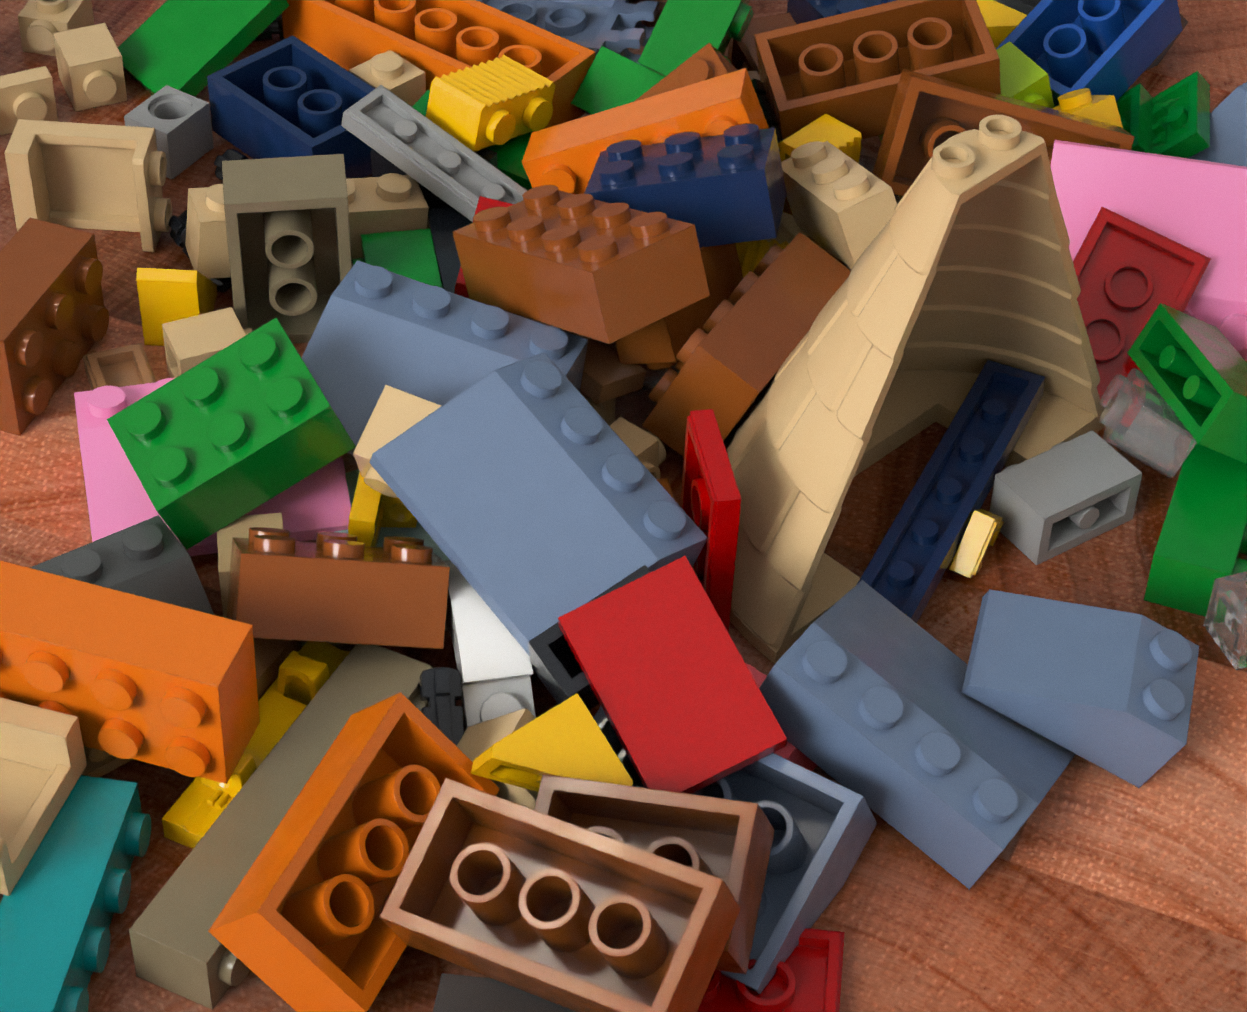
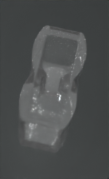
(1144, 424)

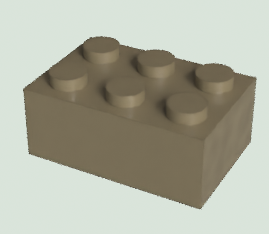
(286, 238)

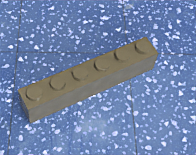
(172, 932)

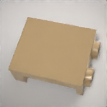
(89, 177)
(38, 770)

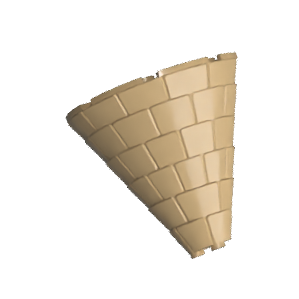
(952, 280)

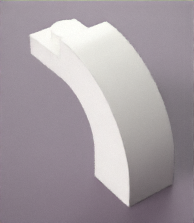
(487, 656)

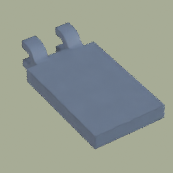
(588, 22)

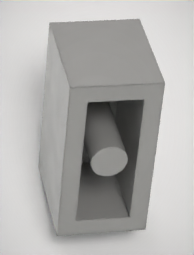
(1065, 496)

